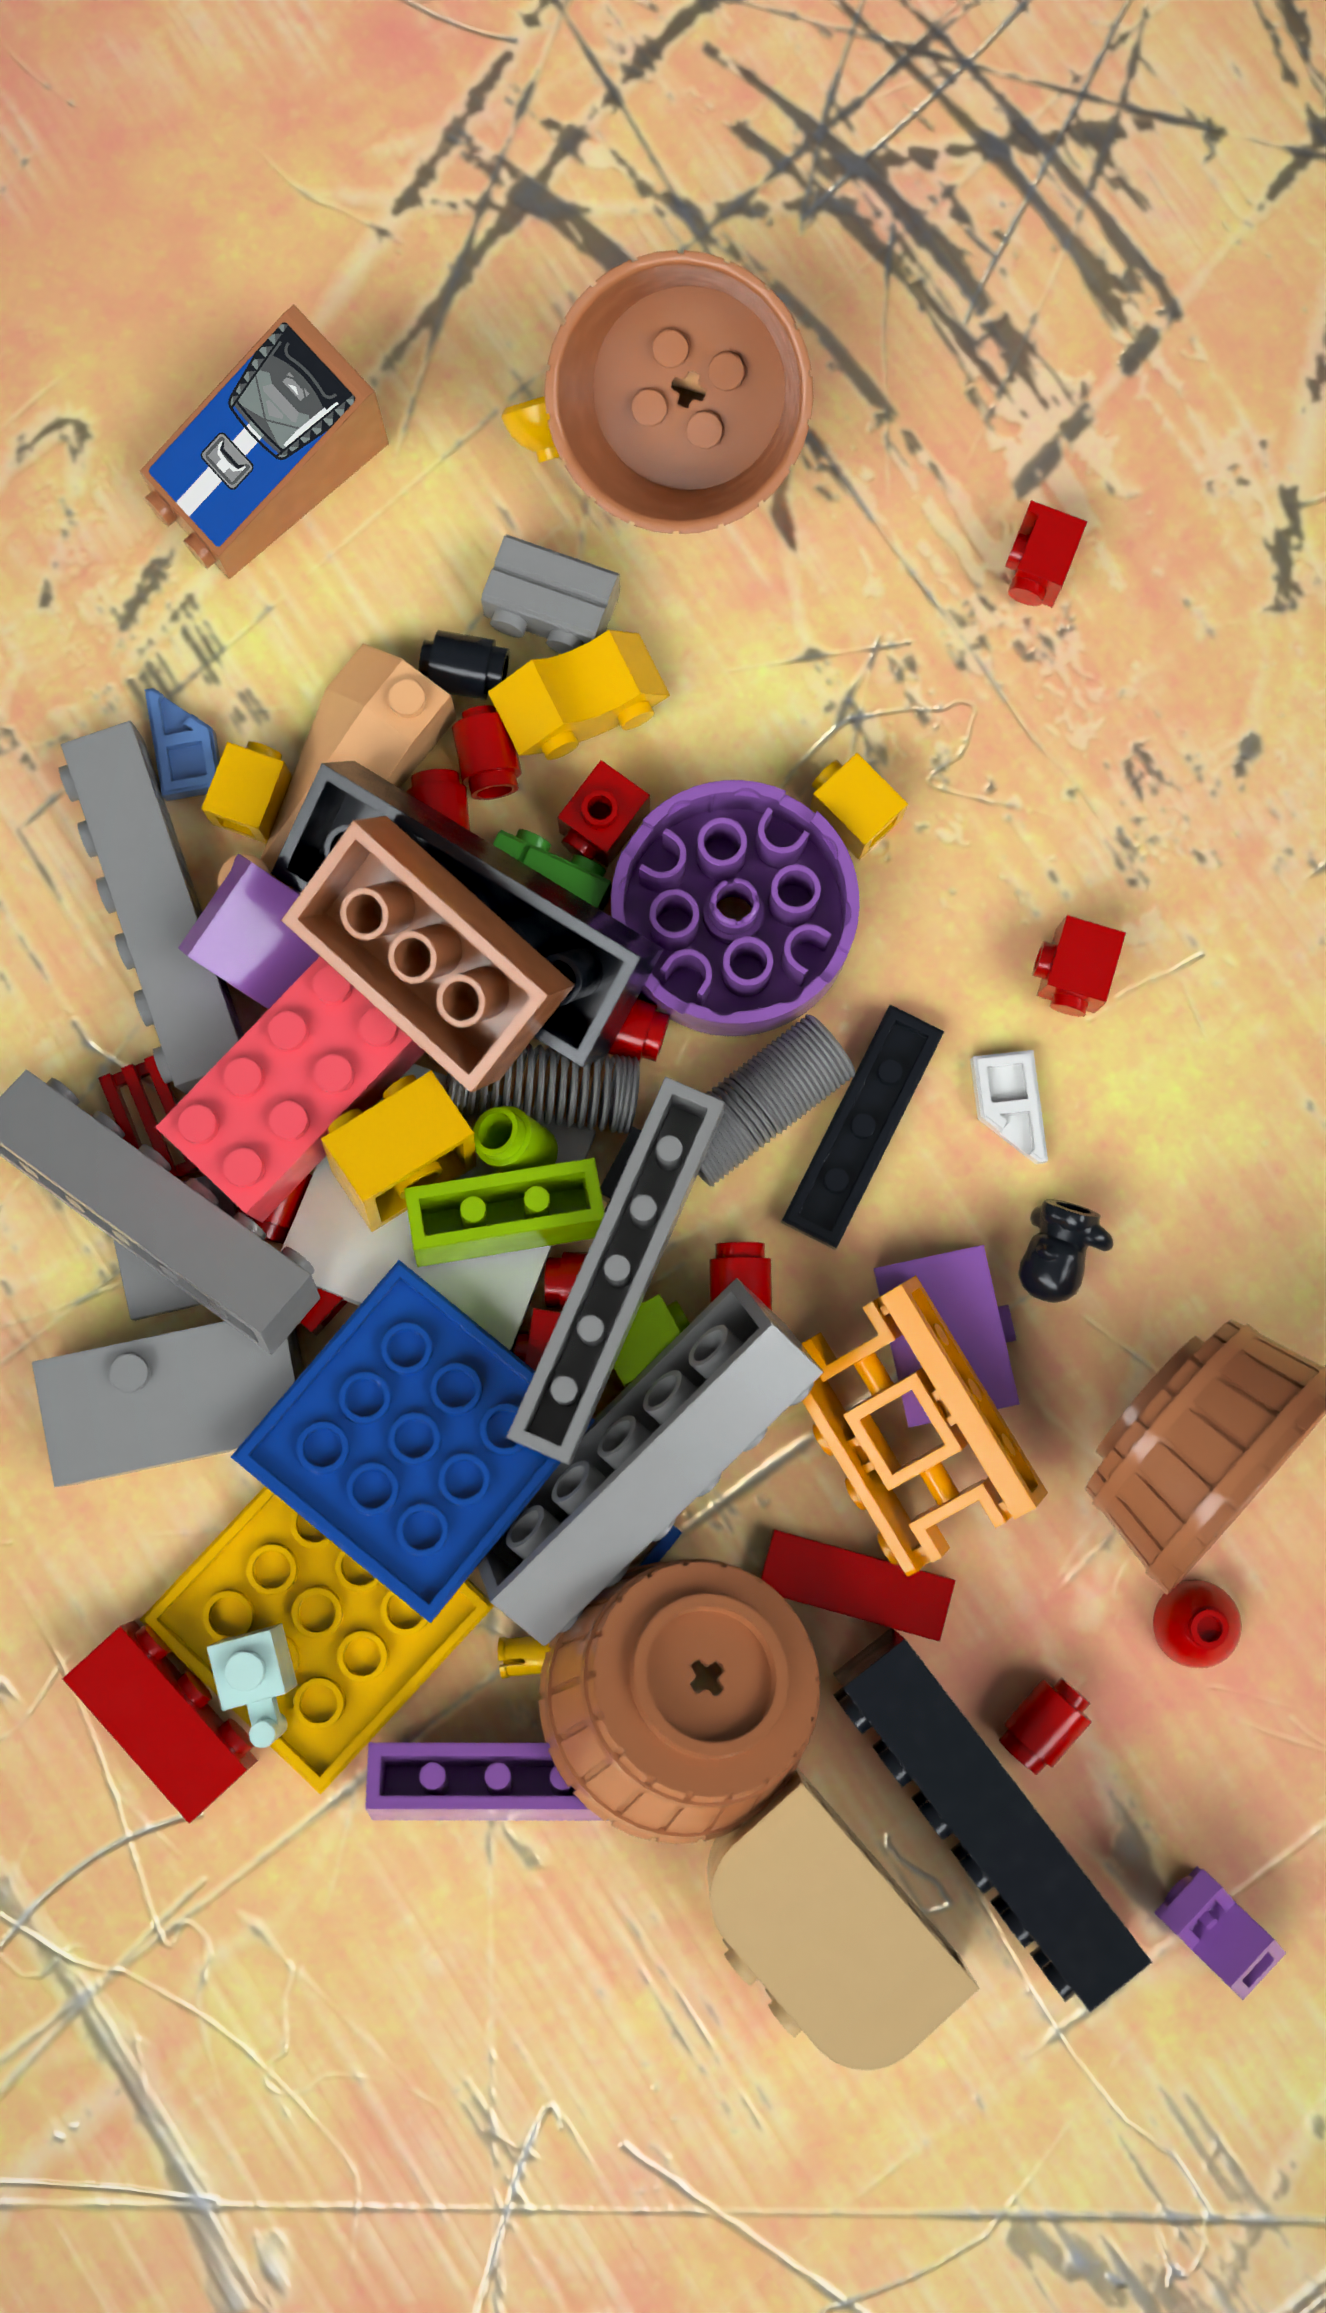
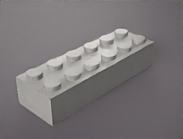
(648, 1461)

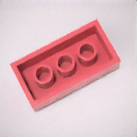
(275, 1093)

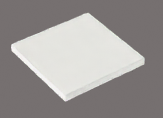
(354, 1260)

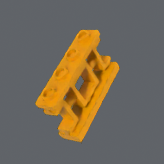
(954, 1405)

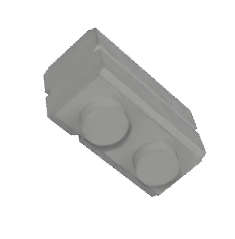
(548, 595)

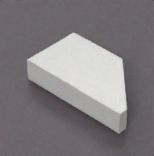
(1010, 1100)

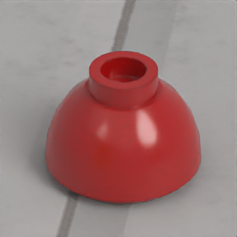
(1197, 1624)

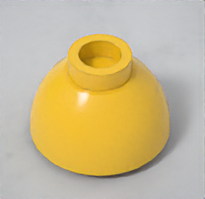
(530, 427)

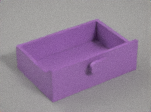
(244, 935)
(966, 1301)

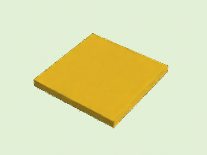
(347, 1634)

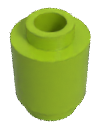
(513, 1140)

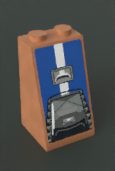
(265, 446)

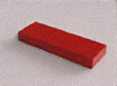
(857, 1585)

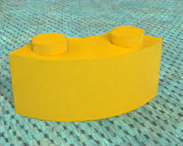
(579, 694)

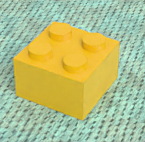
(399, 1144)

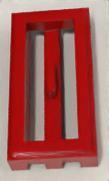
(131, 1076)

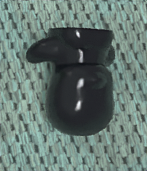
(1057, 1254)

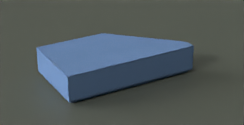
(183, 748)

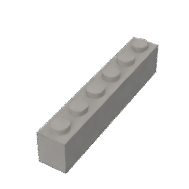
(153, 900)
(154, 1213)
(617, 1272)

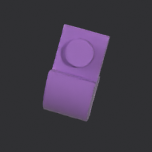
(1220, 1932)

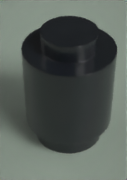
(464, 663)

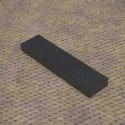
(862, 1127)

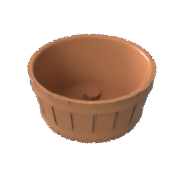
(623, 421)
(1203, 1444)
(638, 1733)

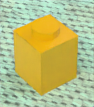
(247, 790)
(857, 803)

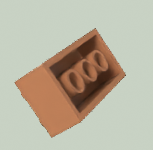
(427, 952)

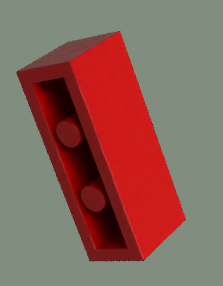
(162, 1718)

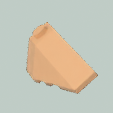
(369, 714)

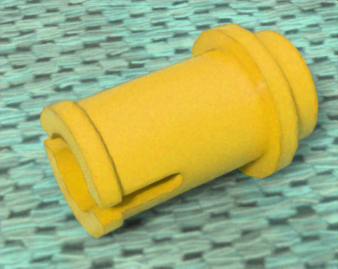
(520, 1656)

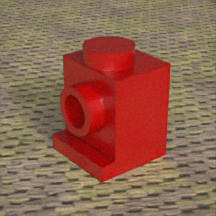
(1043, 554)

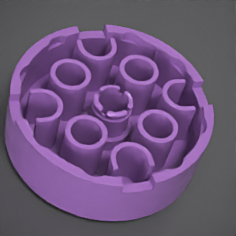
(749, 846)

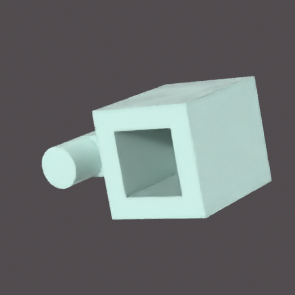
(252, 1672)

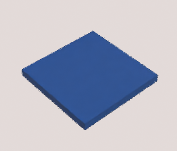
(404, 1442)

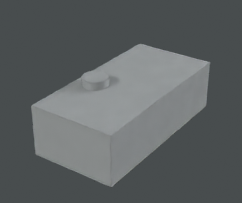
(158, 1400)

